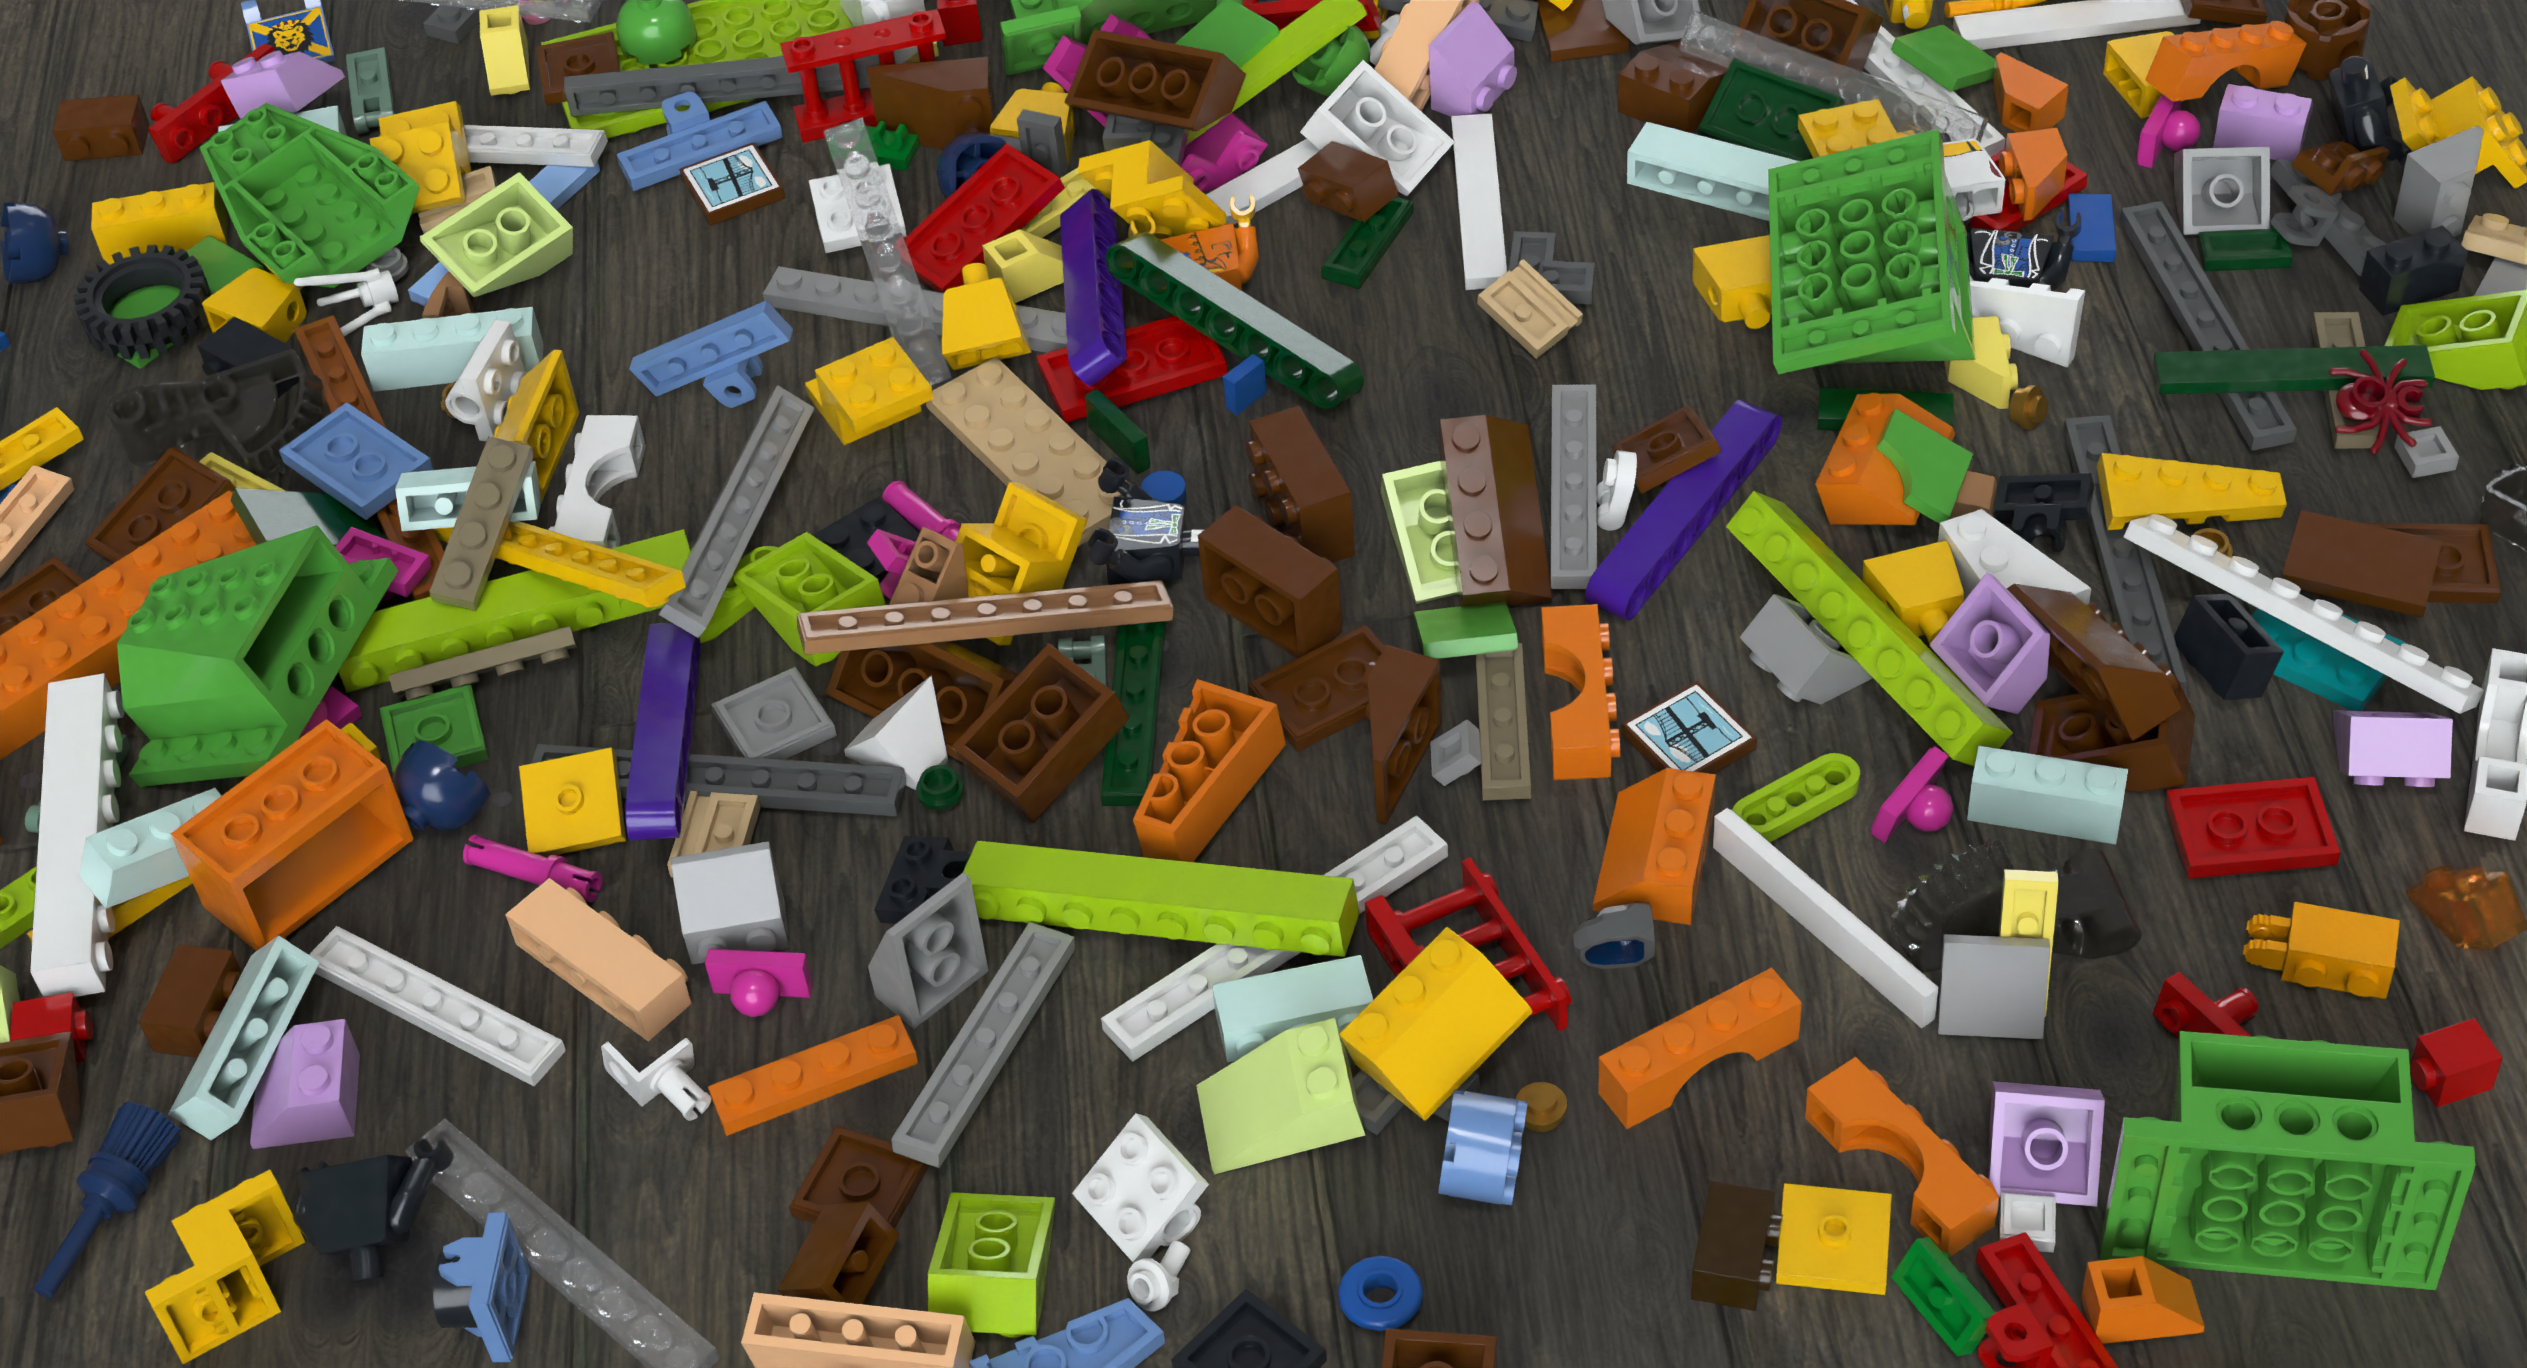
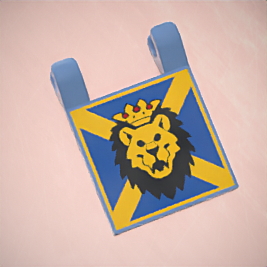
(292, 32)

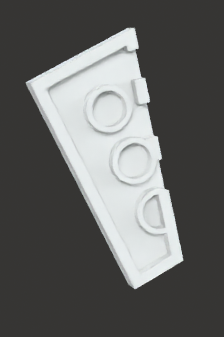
(2034, 317)

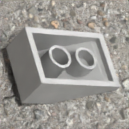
(930, 954)

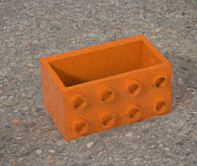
(293, 835)

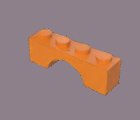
(2194, 61)
(1581, 730)
(1652, 1068)
(1861, 1112)

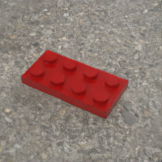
(985, 207)
(1158, 361)

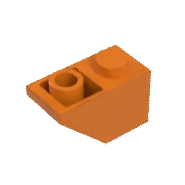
(2027, 96)
(2034, 167)
(2138, 1301)

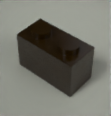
(1734, 1245)

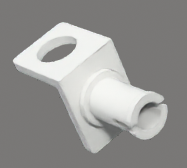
(663, 1076)

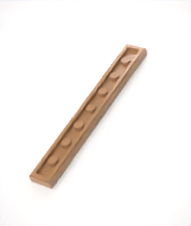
(983, 617)

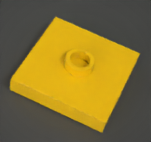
(572, 803)
(1834, 1239)

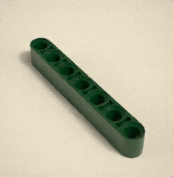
(1234, 319)

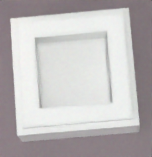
(2031, 1215)

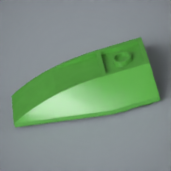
(308, 194)

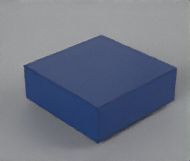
(1244, 384)

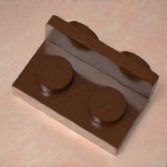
(2341, 166)

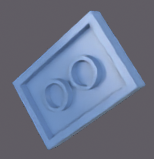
(354, 459)

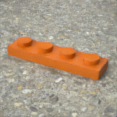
(812, 1075)

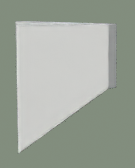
(904, 735)

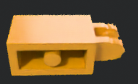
(2326, 948)

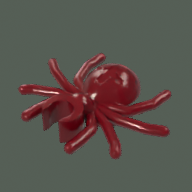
(2380, 401)

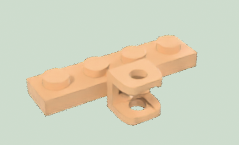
(28, 510)

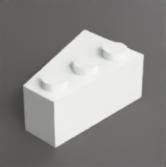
(1986, 545)

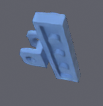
(695, 138)
(716, 353)

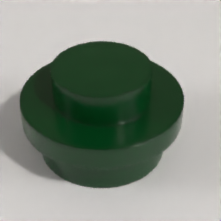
(939, 787)

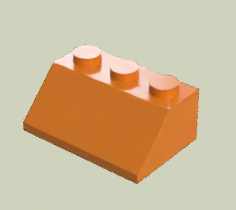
(1860, 481)
(1658, 844)

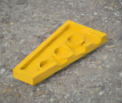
(2185, 490)

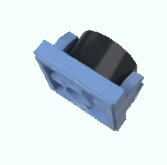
(484, 1286)

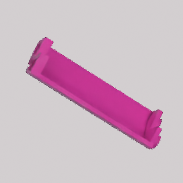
(1212, 157)

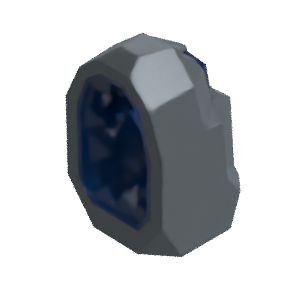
(1617, 937)

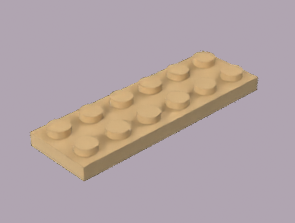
(1024, 440)

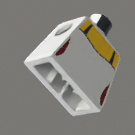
(1973, 176)

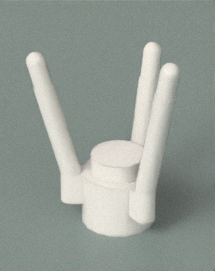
(375, 290)

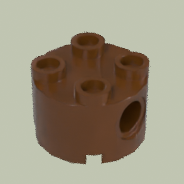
(2331, 30)

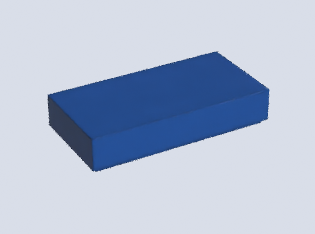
(2097, 235)

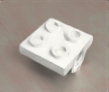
(834, 215)
(488, 381)
(1142, 1190)

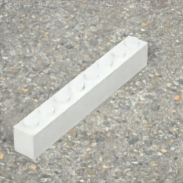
(76, 802)

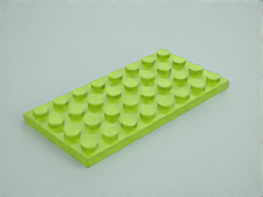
(724, 33)

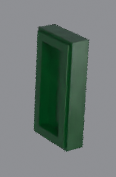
(2243, 250)
(1117, 431)

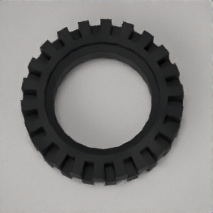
(134, 273)

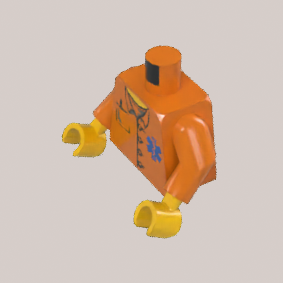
(1221, 249)

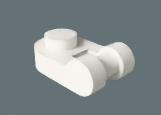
(1616, 490)

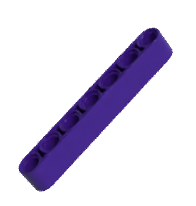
(1091, 292)
(1682, 513)
(663, 734)

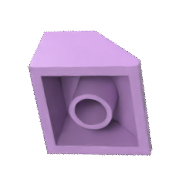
(1470, 64)
(279, 80)
(2263, 120)
(1995, 647)
(2393, 745)
(308, 1087)
(2046, 1141)

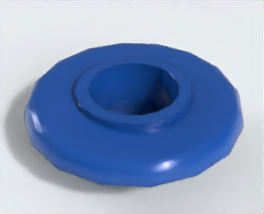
(1380, 1273)

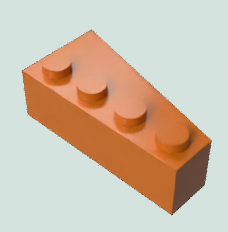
(1206, 770)

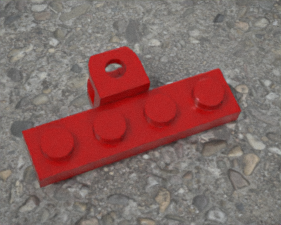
(2040, 1319)

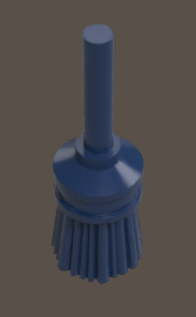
(113, 1181)

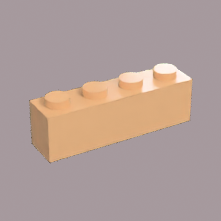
(1406, 53)
(600, 958)
(851, 1335)

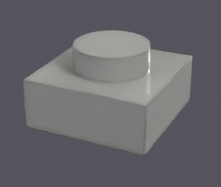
(2430, 455)
(1455, 752)

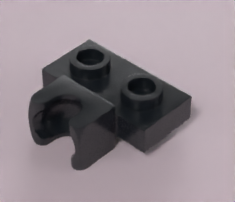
(2043, 504)
(917, 874)

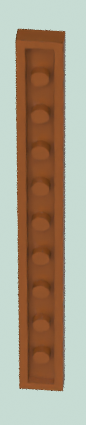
(343, 382)

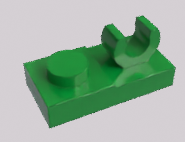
(893, 146)
(1943, 1296)

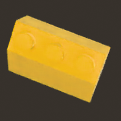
(159, 218)
(542, 415)
(1435, 1024)

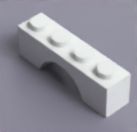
(605, 455)
(2500, 750)

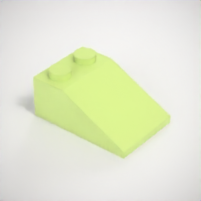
(501, 238)
(1421, 529)
(1281, 1099)

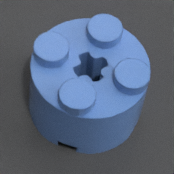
(1483, 1147)

